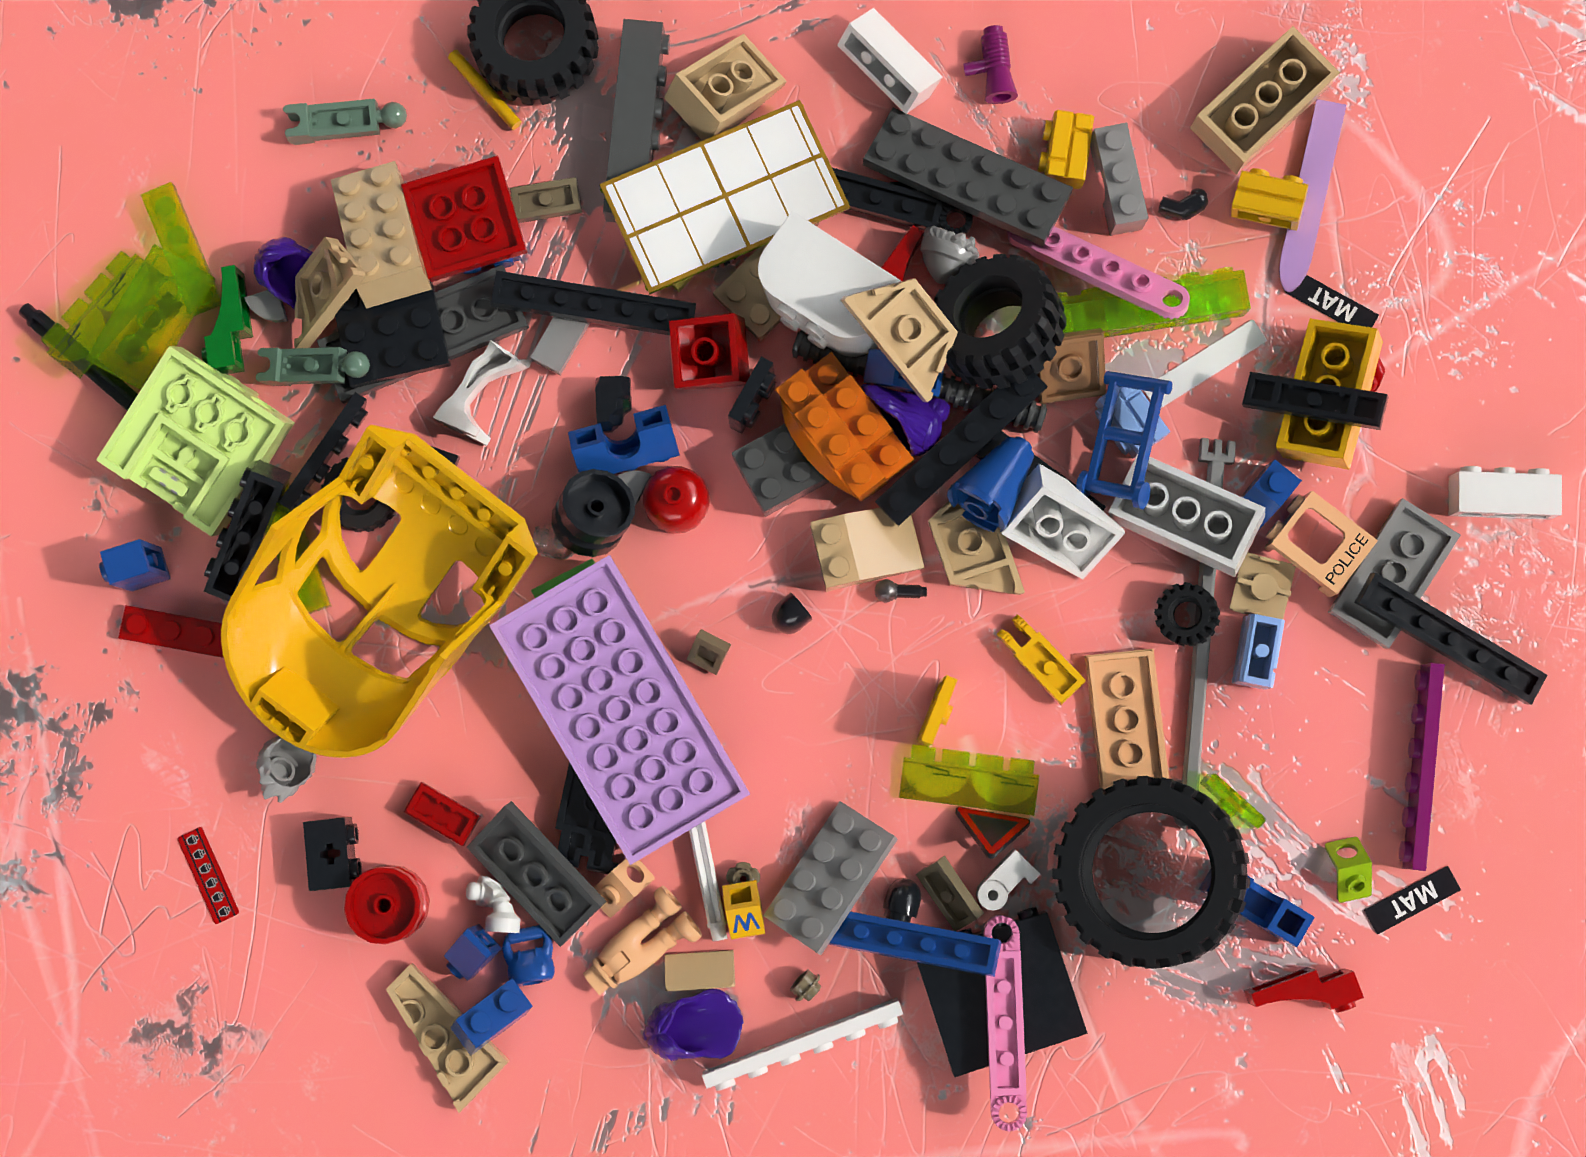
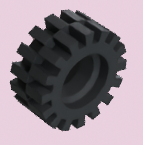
(1178, 595)

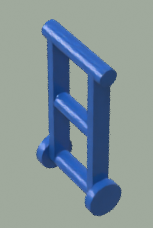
(1139, 490)

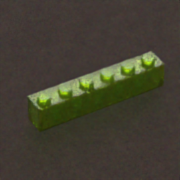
(1211, 299)

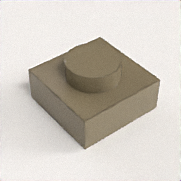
(708, 652)

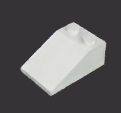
(1061, 523)

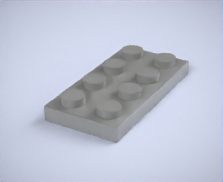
(1408, 554)
(830, 877)

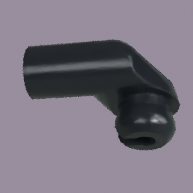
(1187, 207)

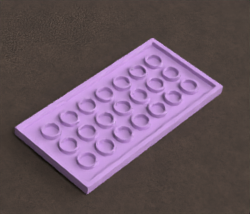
(619, 709)

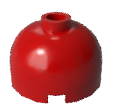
(676, 499)

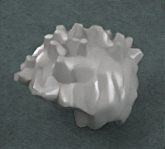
(283, 768)

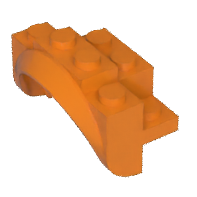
(841, 429)

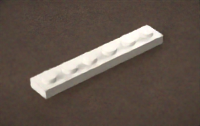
(789, 1050)

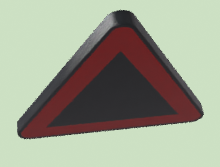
(990, 829)

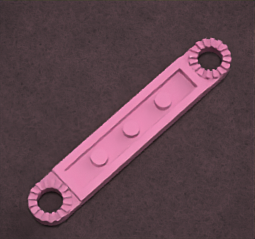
(1107, 272)
(1006, 1028)

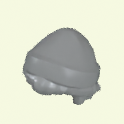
(946, 252)

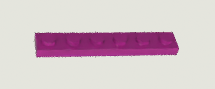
(1420, 780)

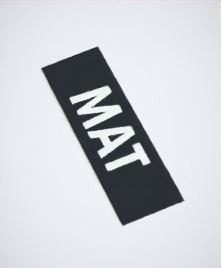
(1333, 303)
(1412, 900)

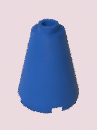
(993, 484)

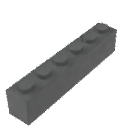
(637, 98)

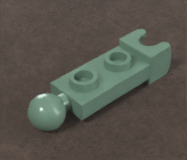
(341, 120)
(311, 366)

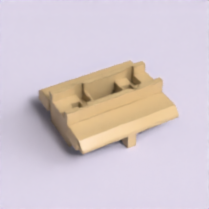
(1262, 586)

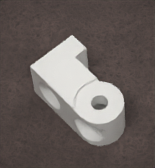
(996, 886)

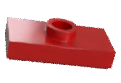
(442, 813)

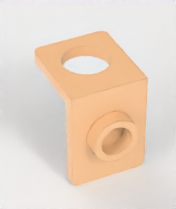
(619, 888)

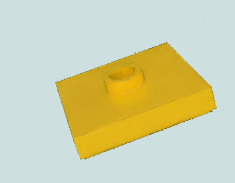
(938, 711)

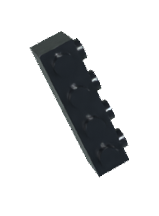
(249, 525)

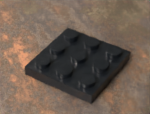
(395, 336)

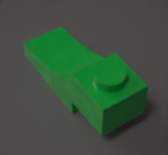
(233, 323)

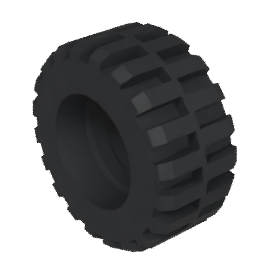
(539, 77)
(1023, 344)

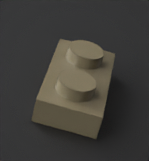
(546, 200)
(949, 893)

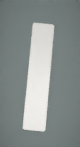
(1212, 360)

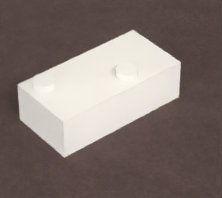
(1191, 517)

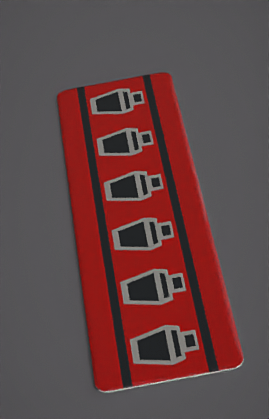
(208, 875)

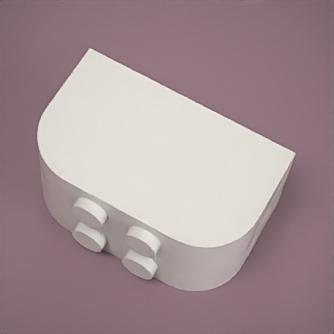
(807, 277)

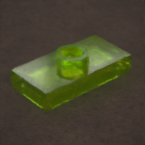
(1232, 802)

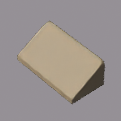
(699, 970)

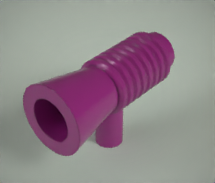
(996, 63)

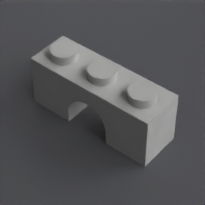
(1116, 161)

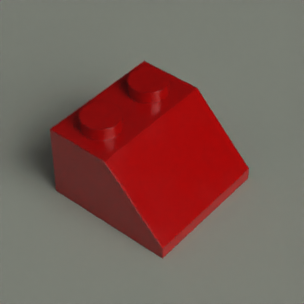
(709, 352)

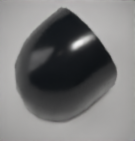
(790, 615)
(902, 900)

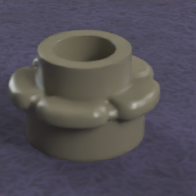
(742, 869)
(806, 986)

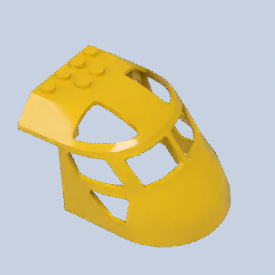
(294, 670)

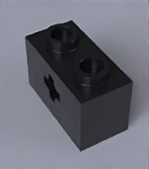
(326, 835)

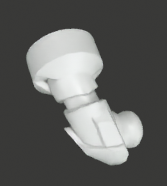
(491, 894)

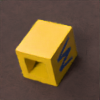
(743, 909)

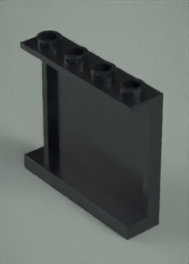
(1047, 994)

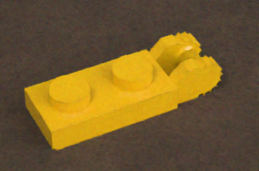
(1043, 661)

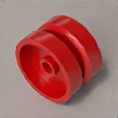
(369, 916)

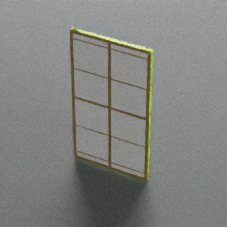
(723, 196)

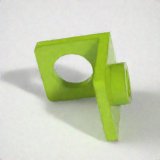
(1352, 873)

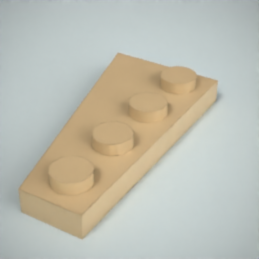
(430, 1019)

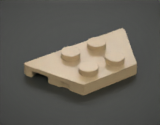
(323, 288)
(906, 330)
(973, 555)

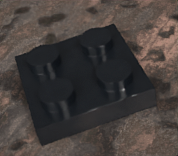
(759, 386)

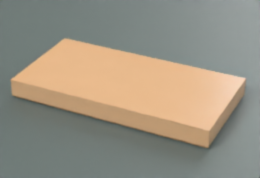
(1126, 716)

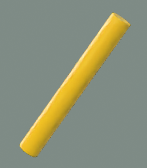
(484, 89)

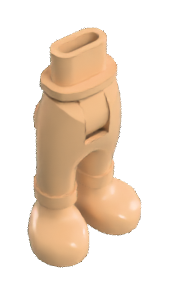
(626, 956)

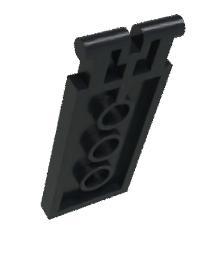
(583, 828)

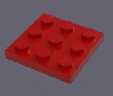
(464, 218)

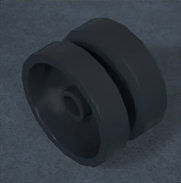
(593, 512)

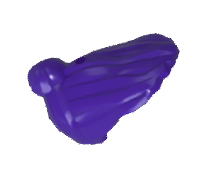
(278, 265)
(911, 419)
(695, 1027)

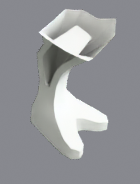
(491, 365)

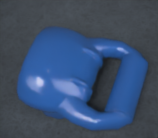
(529, 965)

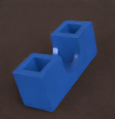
(649, 444)
(1271, 913)

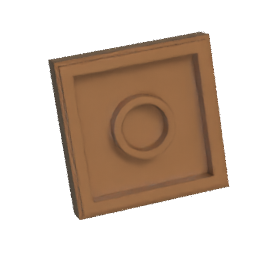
(1076, 368)

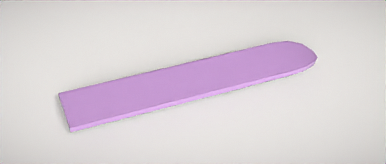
(1316, 172)

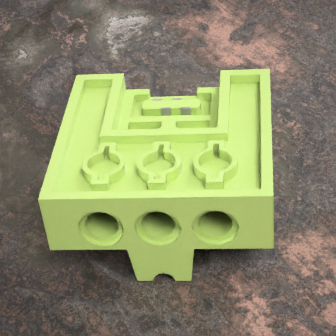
(194, 438)

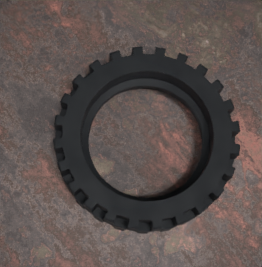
(1079, 895)

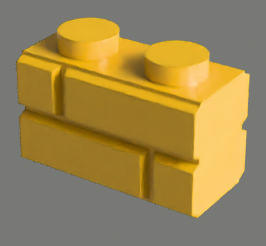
(1067, 147)
(1269, 199)

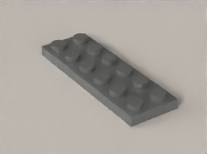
(967, 176)
(466, 320)

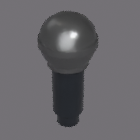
(888, 590)

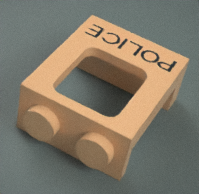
(1345, 558)

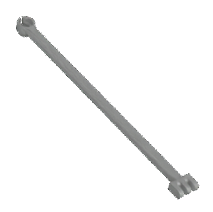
(1200, 653)

